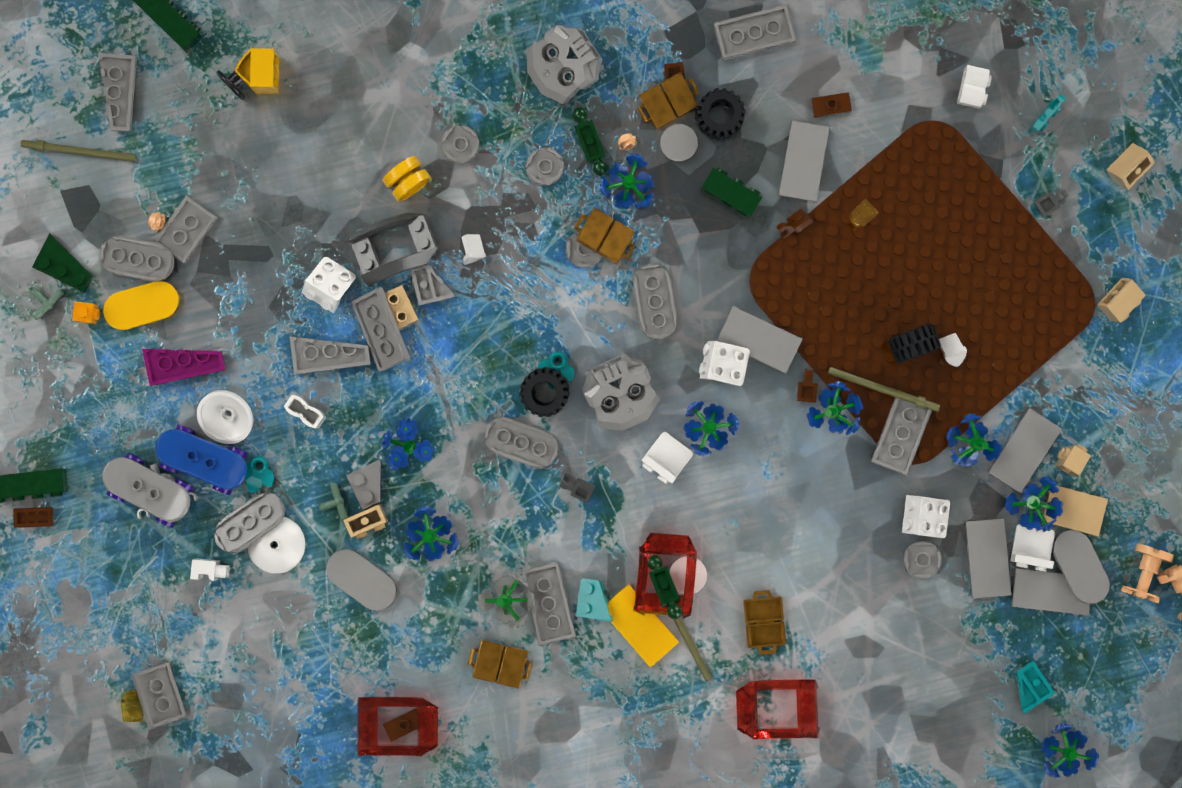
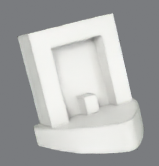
(473, 248)
(953, 349)

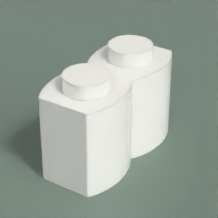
(974, 86)
(309, 415)

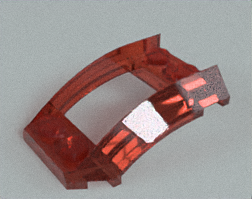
(666, 545)
(806, 709)
(368, 726)

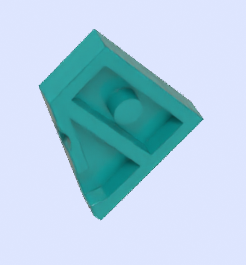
(1051, 110)
(592, 601)
(1032, 687)

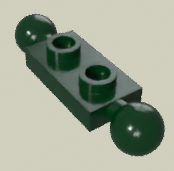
(589, 141)
(664, 587)

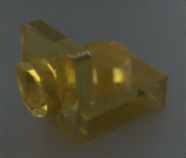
(862, 214)
(131, 707)

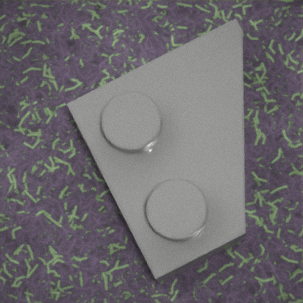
(429, 286)
(367, 484)

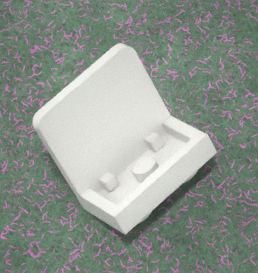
(328, 284)
(724, 363)
(666, 458)
(926, 516)
(1032, 548)

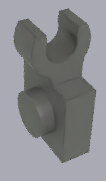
(1049, 203)
(580, 488)

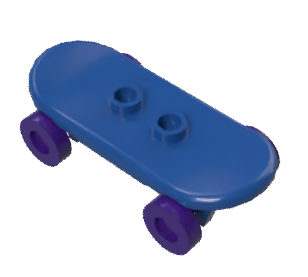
(201, 459)

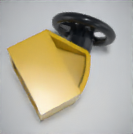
(258, 70)

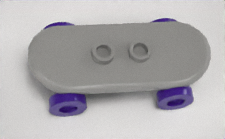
(147, 489)

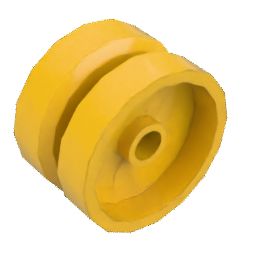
(406, 178)

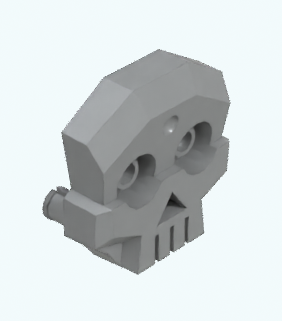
(551, 71)
(626, 407)

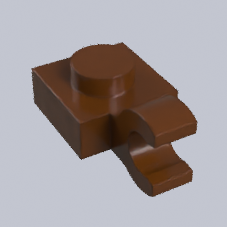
(796, 222)
(807, 390)

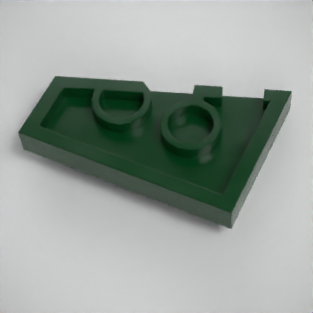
(61, 265)

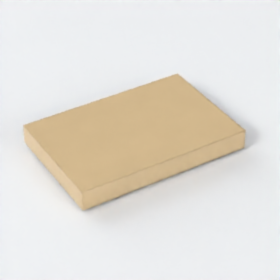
(1080, 511)

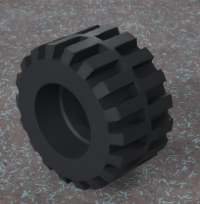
(728, 99)
(914, 343)
(532, 403)

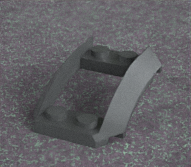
(367, 257)

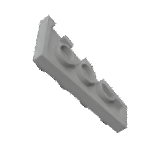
(321, 355)

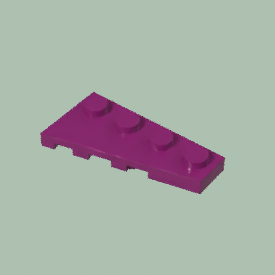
(175, 365)

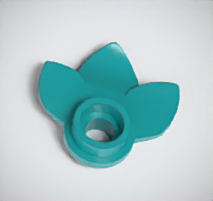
(566, 369)
(257, 477)

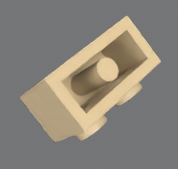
(1126, 168)
(1121, 300)
(401, 307)
(1072, 459)
(364, 521)

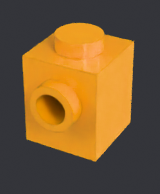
(85, 313)

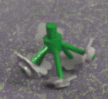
(504, 610)

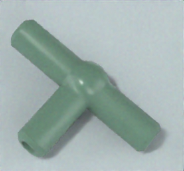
(47, 304)
(337, 501)

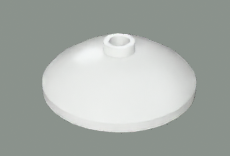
(219, 423)
(287, 554)

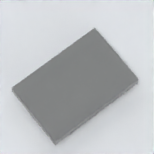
(186, 229)
(158, 695)

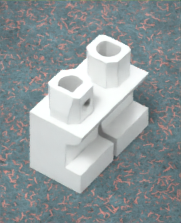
(210, 568)

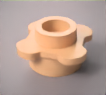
(627, 142)
(156, 221)

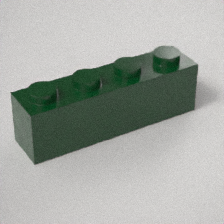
(171, 22)
(33, 484)

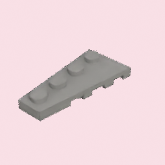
(119, 86)

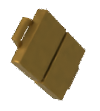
(660, 103)
(612, 240)
(764, 613)
(507, 665)

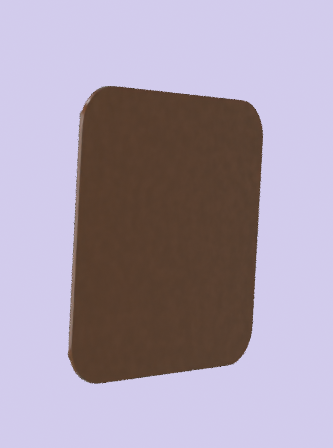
(939, 252)

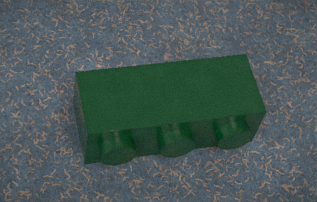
(731, 192)

